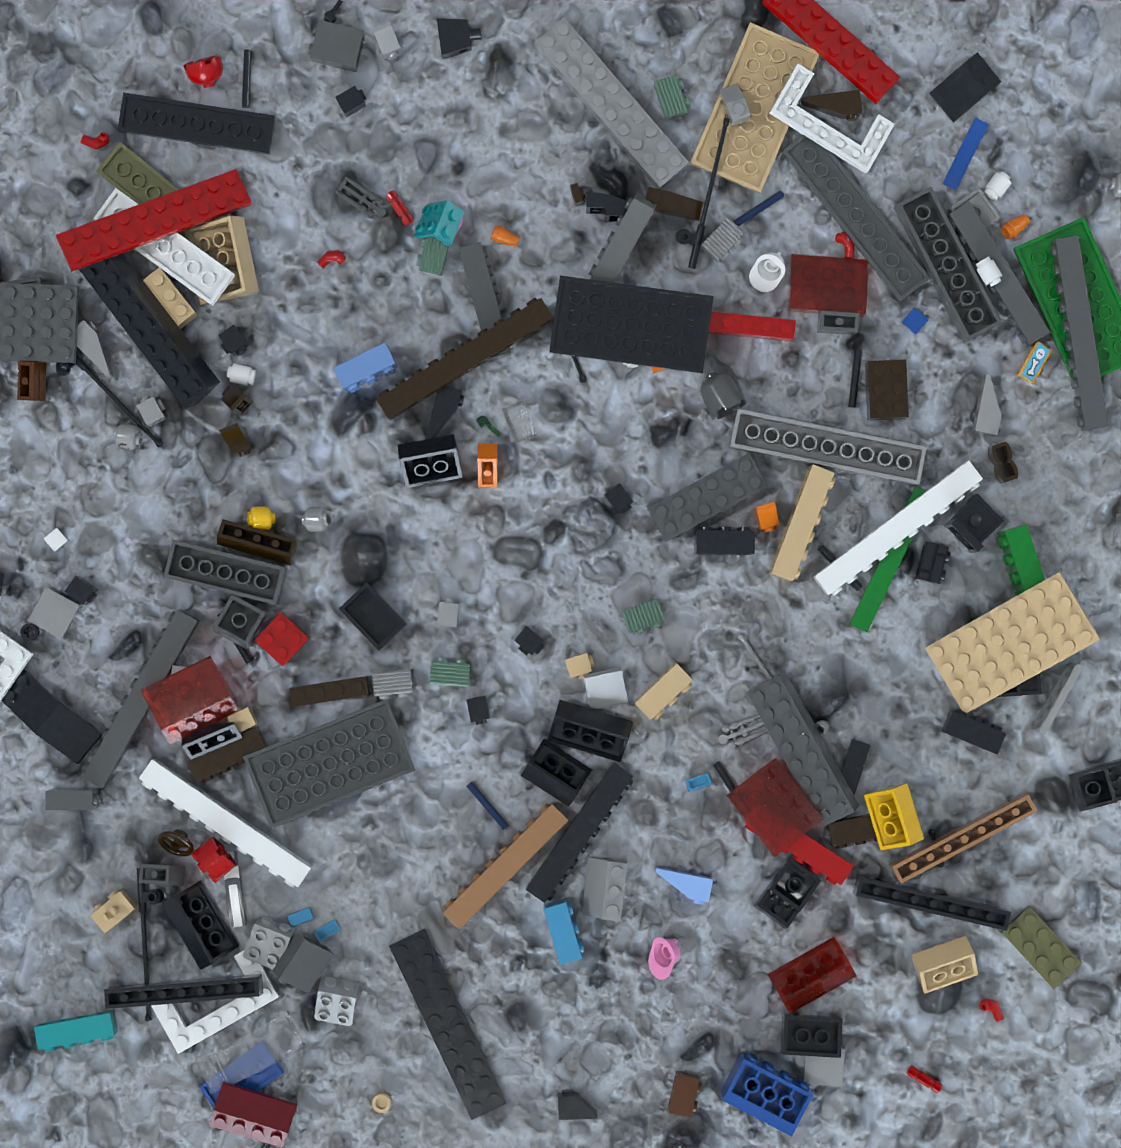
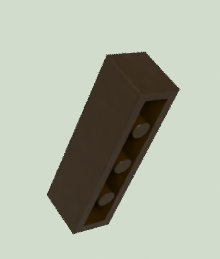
(256, 542)
(329, 691)
(225, 756)
(850, 830)

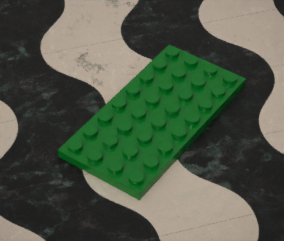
(1102, 294)

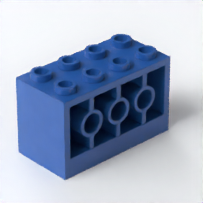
(766, 1105)

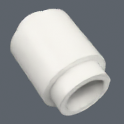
(997, 186)
(989, 271)
(241, 374)

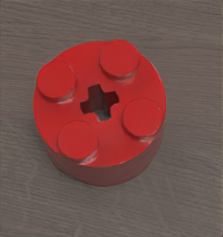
(213, 859)

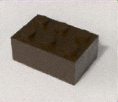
(886, 389)

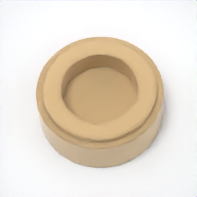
(381, 1102)

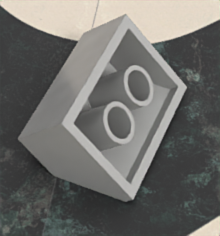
(604, 888)

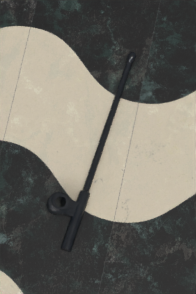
(696, 239)
(84, 367)
(154, 897)

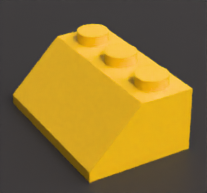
(894, 817)

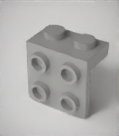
(268, 941)
(336, 1000)

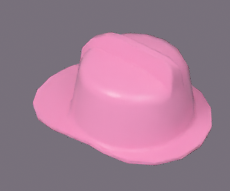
(663, 957)

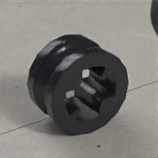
(25, 636)

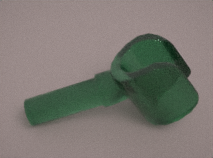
(483, 421)

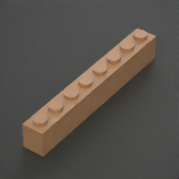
(963, 837)
(501, 869)

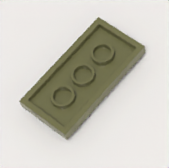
(133, 176)
(1041, 947)

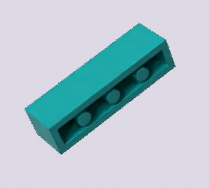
(75, 1030)

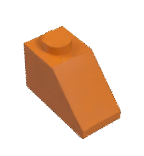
(487, 466)
(766, 517)

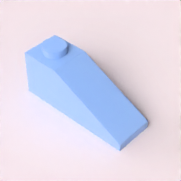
(692, 885)

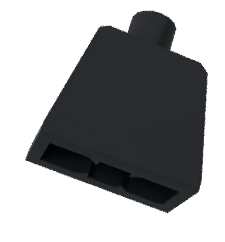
(456, 36)

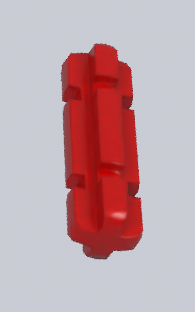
(399, 207)
(924, 1079)

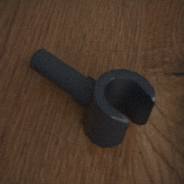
(329, 15)

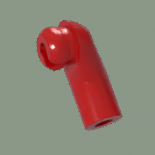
(847, 242)

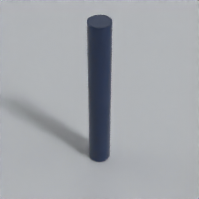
(759, 208)
(487, 805)

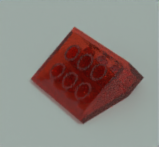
(827, 284)
(190, 699)
(775, 807)

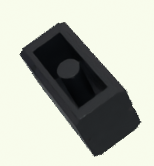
(932, 563)

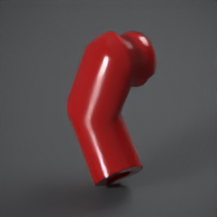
(96, 143)
(332, 255)
(992, 1006)

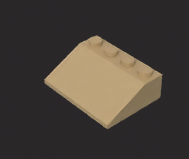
(229, 245)

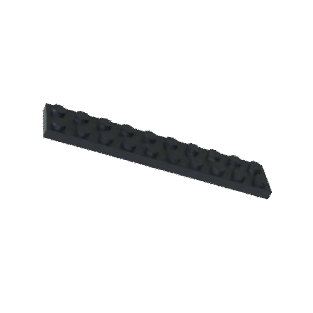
(447, 1024)

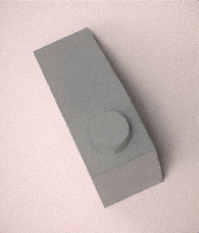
(92, 346)
(987, 414)

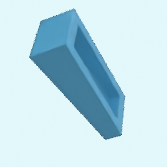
(697, 782)
(300, 916)
(326, 930)

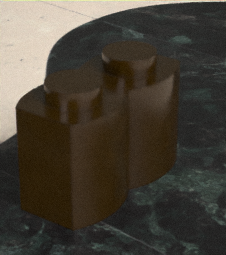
(1001, 458)

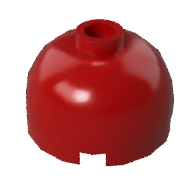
(204, 71)

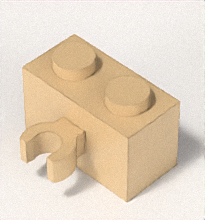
(114, 910)

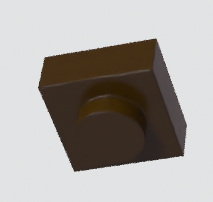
(577, 194)

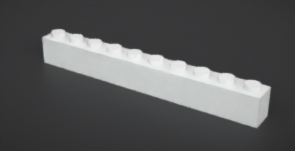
(897, 528)
(225, 822)

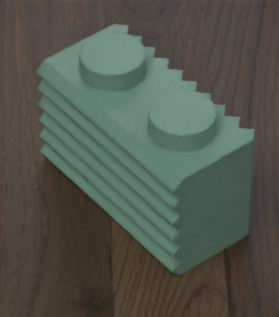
(671, 97)
(433, 256)
(643, 616)
(450, 673)

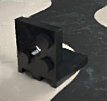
(963, 529)

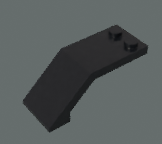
(50, 718)

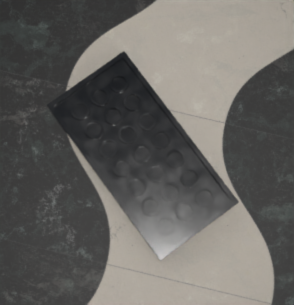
(631, 324)

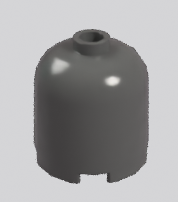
(721, 395)

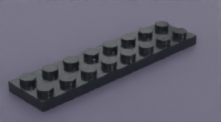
(196, 123)

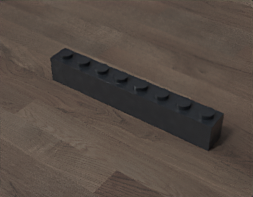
(579, 832)
(931, 902)
(183, 991)

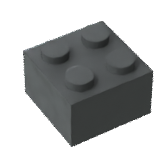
(239, 621)

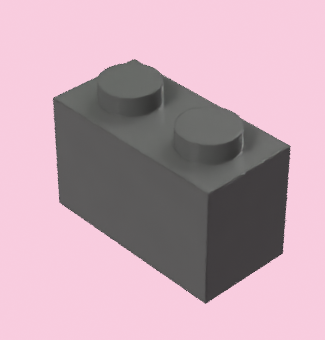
(838, 322)

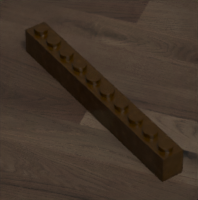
(466, 358)

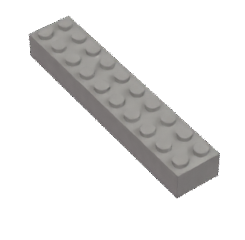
(611, 104)
(827, 447)

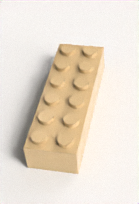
(801, 523)

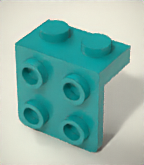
(440, 221)

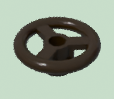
(177, 840)

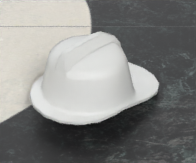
(767, 272)

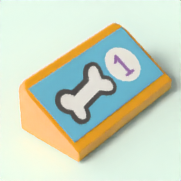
(1034, 362)

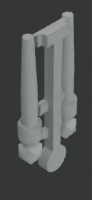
(723, 739)

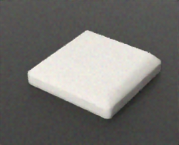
(55, 539)

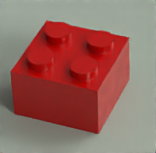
(282, 639)

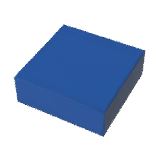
(914, 321)

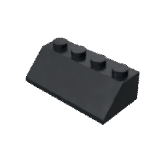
(590, 730)
(200, 925)

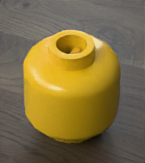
(260, 518)

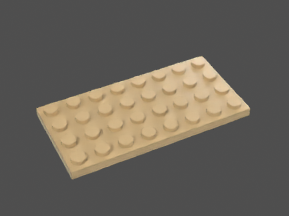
(761, 73)
(1012, 643)

